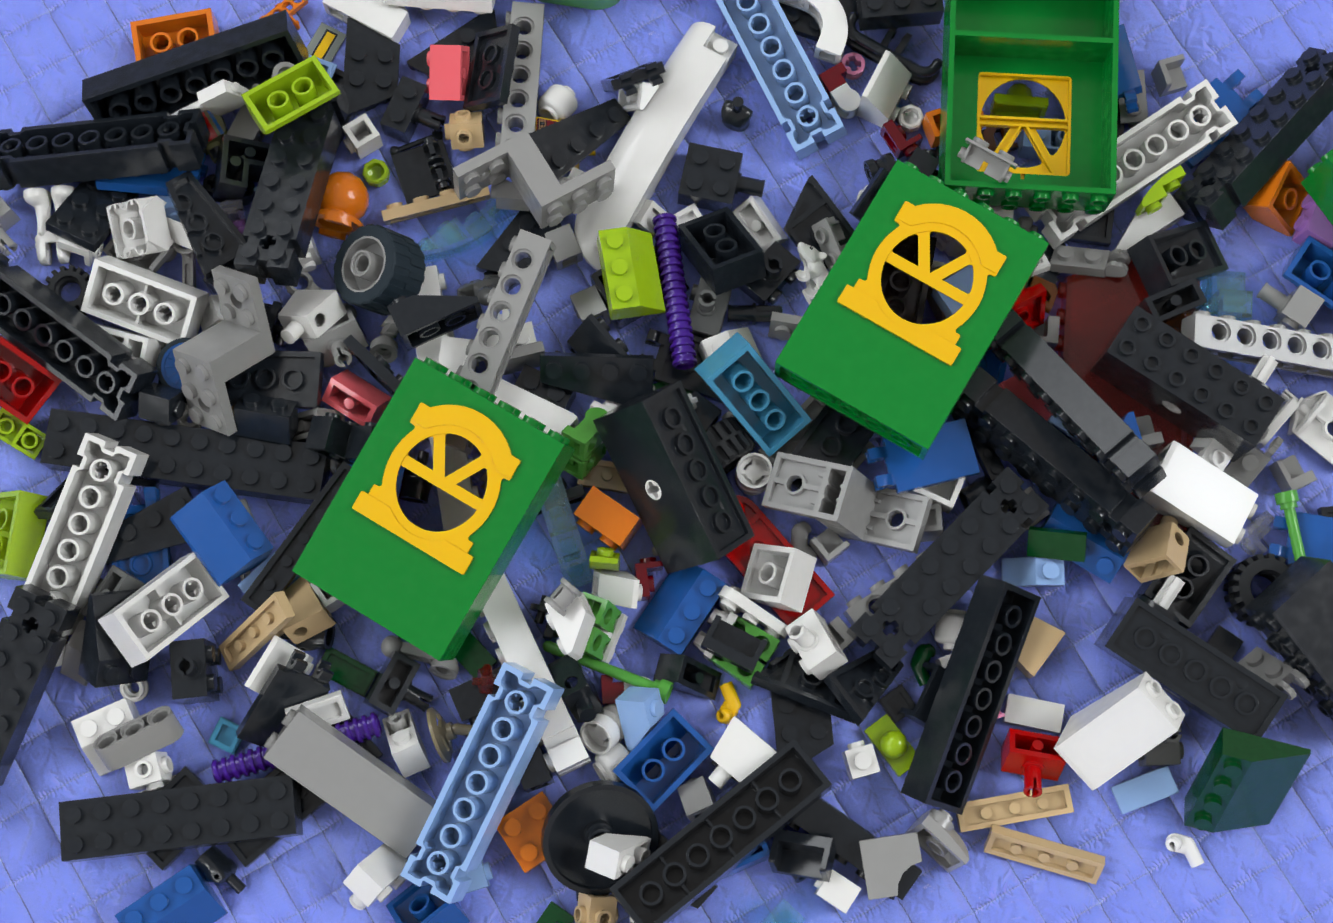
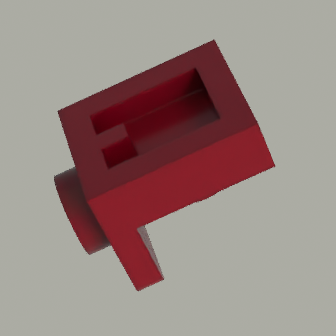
(896, 140)
(647, 565)

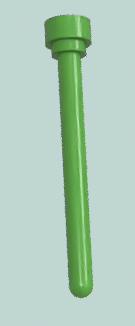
(1288, 502)
(665, 686)

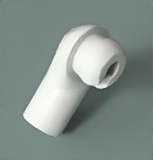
(1184, 845)

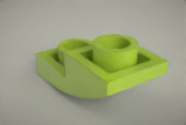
(1158, 192)
(20, 435)
(604, 559)

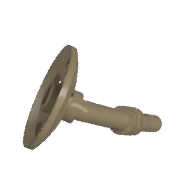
(444, 733)

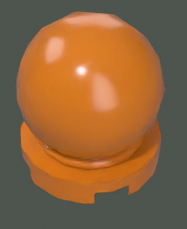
(342, 205)

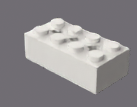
(128, 305)
(162, 609)

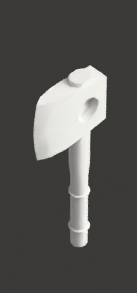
(219, 98)

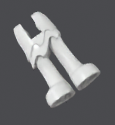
(41, 201)

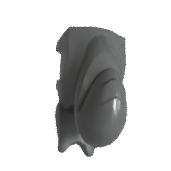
(479, 288)

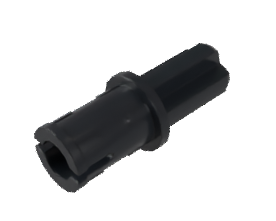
(752, 313)

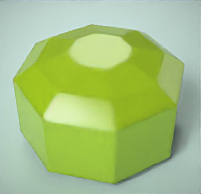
(376, 173)

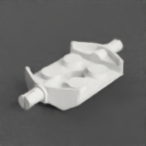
(1311, 421)

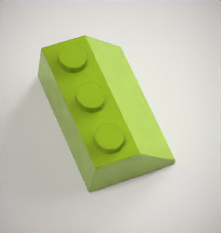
(290, 95)
(629, 273)
(19, 533)

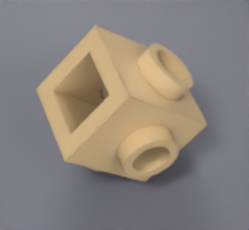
(465, 130)
(596, 909)

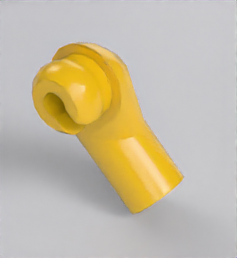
(730, 705)

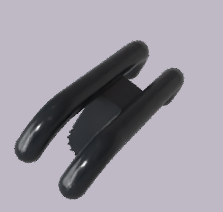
(874, 51)

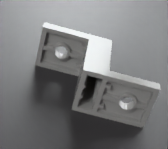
(534, 180)
(224, 350)
(846, 502)

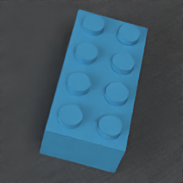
(753, 394)

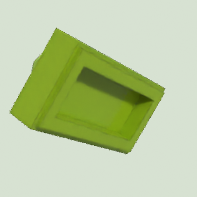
(1019, 103)
(891, 744)

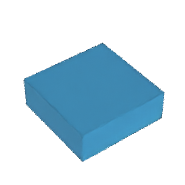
(225, 736)

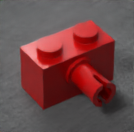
(1033, 757)

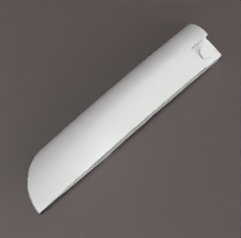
(656, 133)

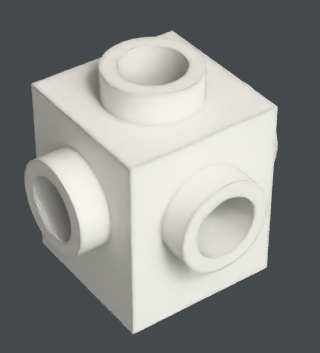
(150, 772)

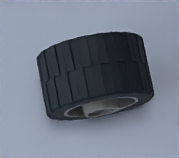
(378, 268)

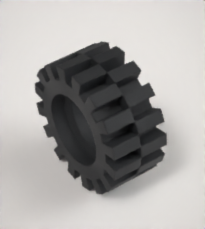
(67, 276)

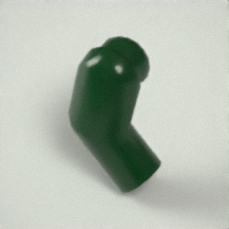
(922, 653)

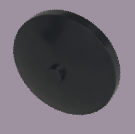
(584, 815)

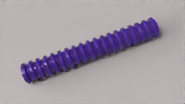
(674, 291)
(253, 760)

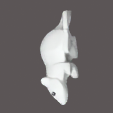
(814, 270)

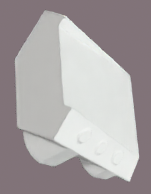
(139, 227)

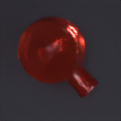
(485, 679)

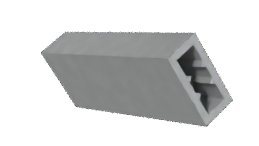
(350, 779)

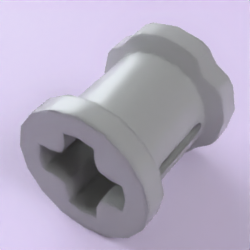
(563, 596)

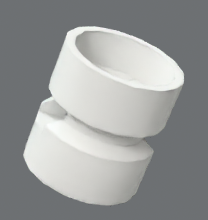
(753, 473)
(602, 732)

